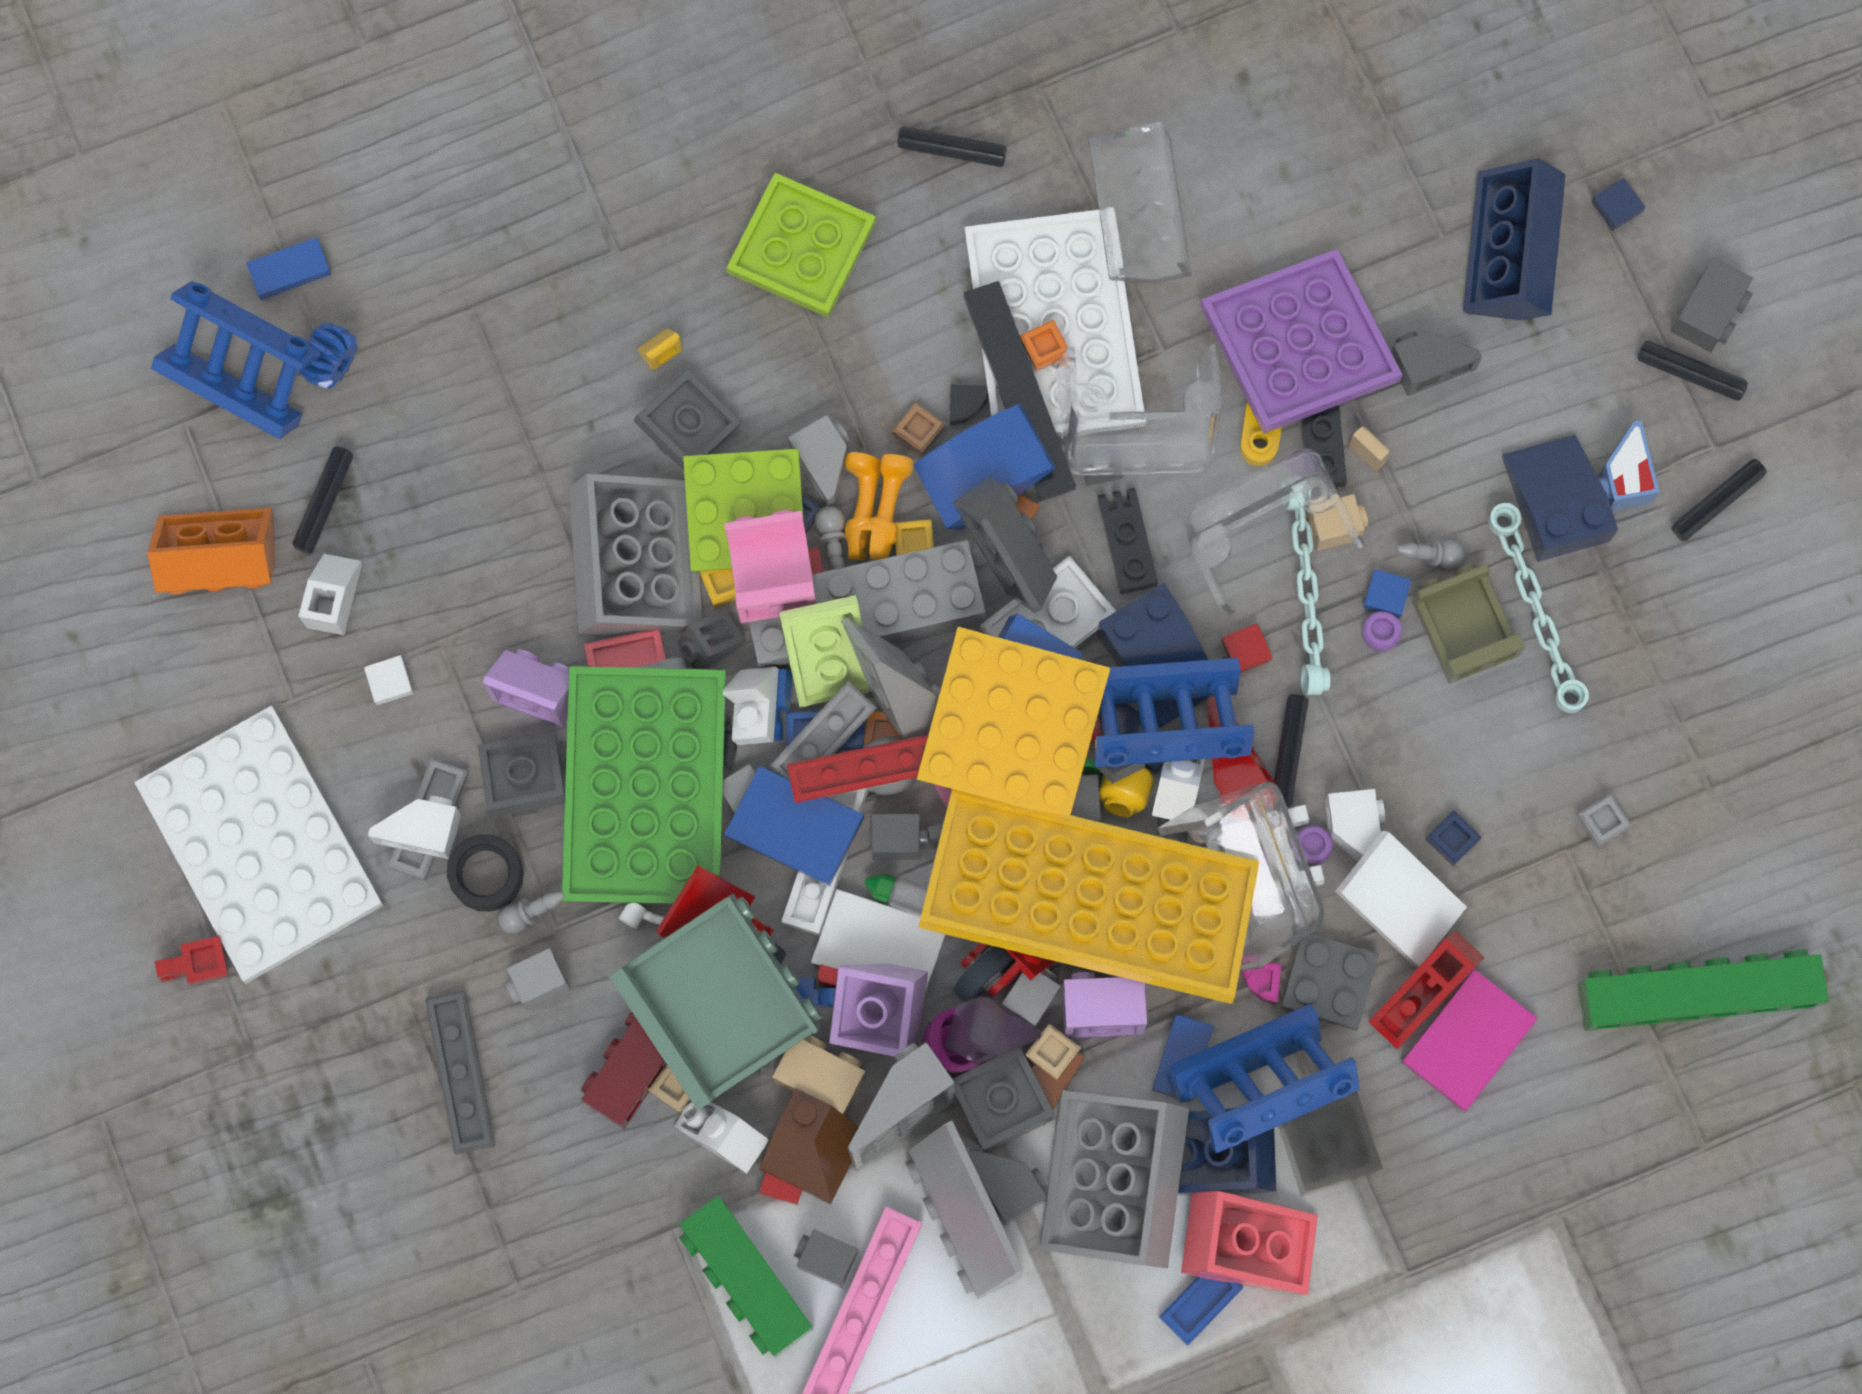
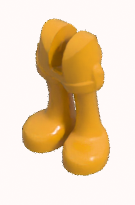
(884, 533)

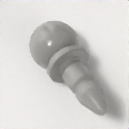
(830, 523)
(1445, 554)
(515, 917)

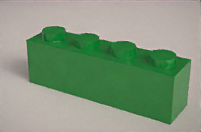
(746, 1277)

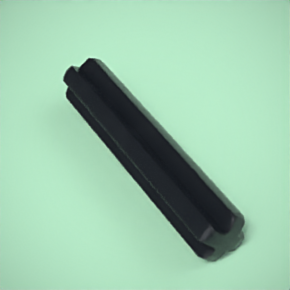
(952, 146)
(1692, 370)
(1719, 499)
(322, 500)
(1291, 745)

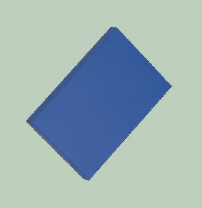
(800, 835)

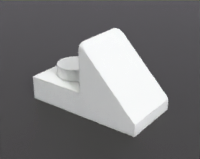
(754, 705)

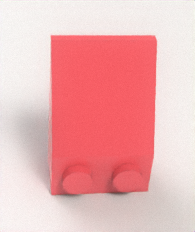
(1249, 1242)

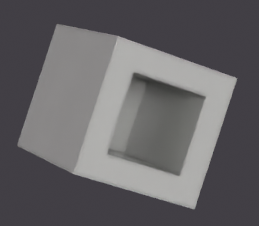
(536, 979)
(1032, 997)

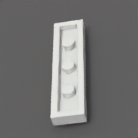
(812, 899)

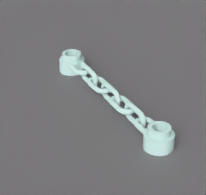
(1313, 677)
(1570, 686)

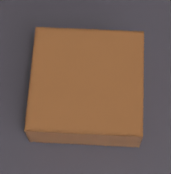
(919, 429)

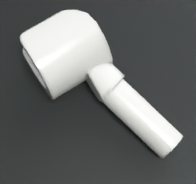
(634, 913)

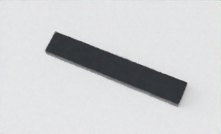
(1016, 378)

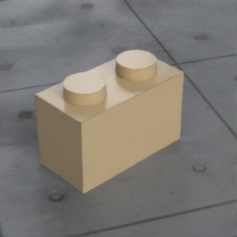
(821, 1073)

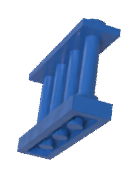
(222, 388)
(1169, 682)
(1252, 1051)

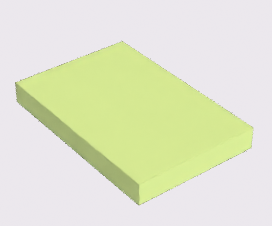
(821, 650)

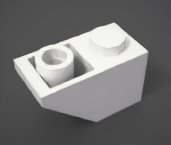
(330, 594)
(1177, 787)
(1354, 820)
(722, 1134)

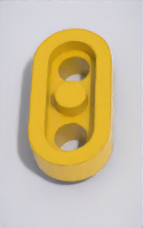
(1251, 432)

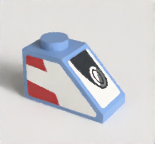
(1630, 472)

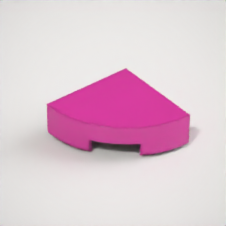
(1264, 981)

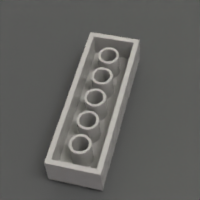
(896, 598)

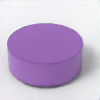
(1381, 631)
(1315, 844)

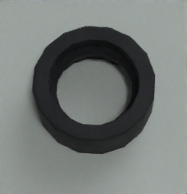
(464, 852)

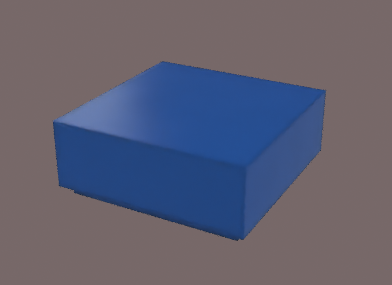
(1387, 593)

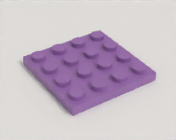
(1300, 340)

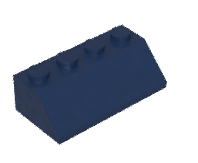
(1515, 241)

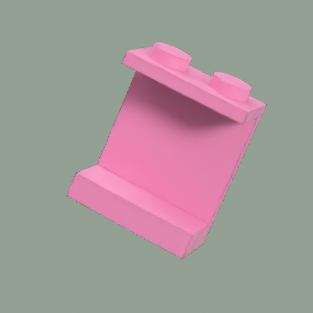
(770, 565)

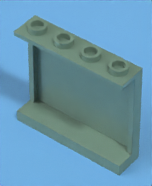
(716, 1000)

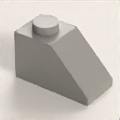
(822, 456)

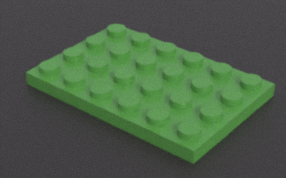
(642, 782)

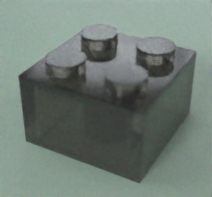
(1330, 1145)

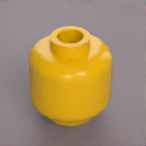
(1128, 794)

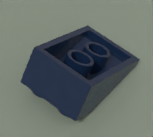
(1560, 498)
(1152, 633)
(1236, 1170)

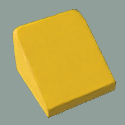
(661, 348)

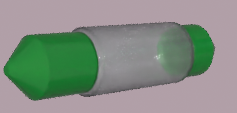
(897, 892)

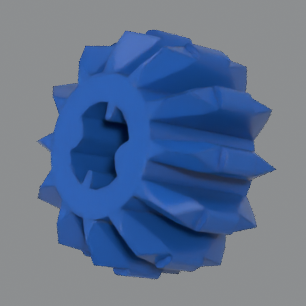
(336, 355)

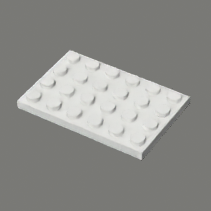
(1061, 273)
(258, 844)

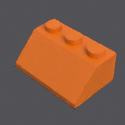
(212, 550)

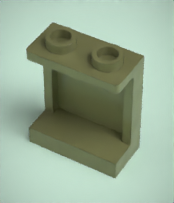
(1466, 623)

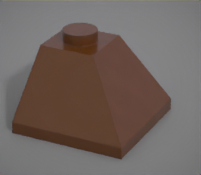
(810, 1147)

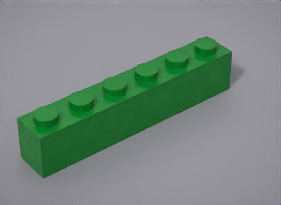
(1702, 991)

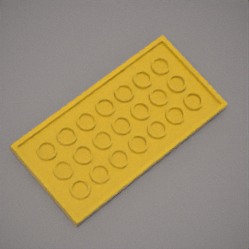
(1091, 896)

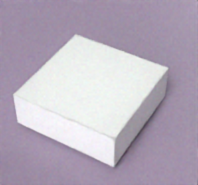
(388, 680)

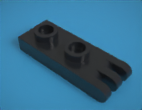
(1324, 435)
(1128, 542)

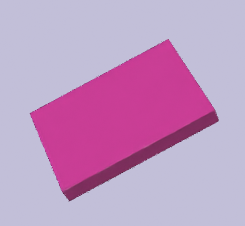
(1469, 1040)

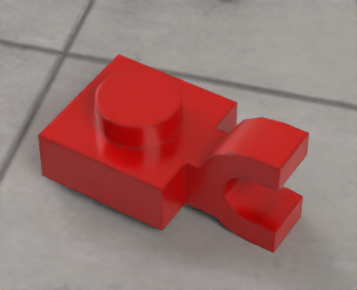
(200, 962)

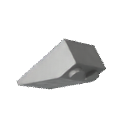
(894, 681)

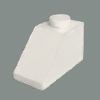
(420, 828)

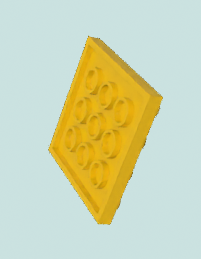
(1013, 723)

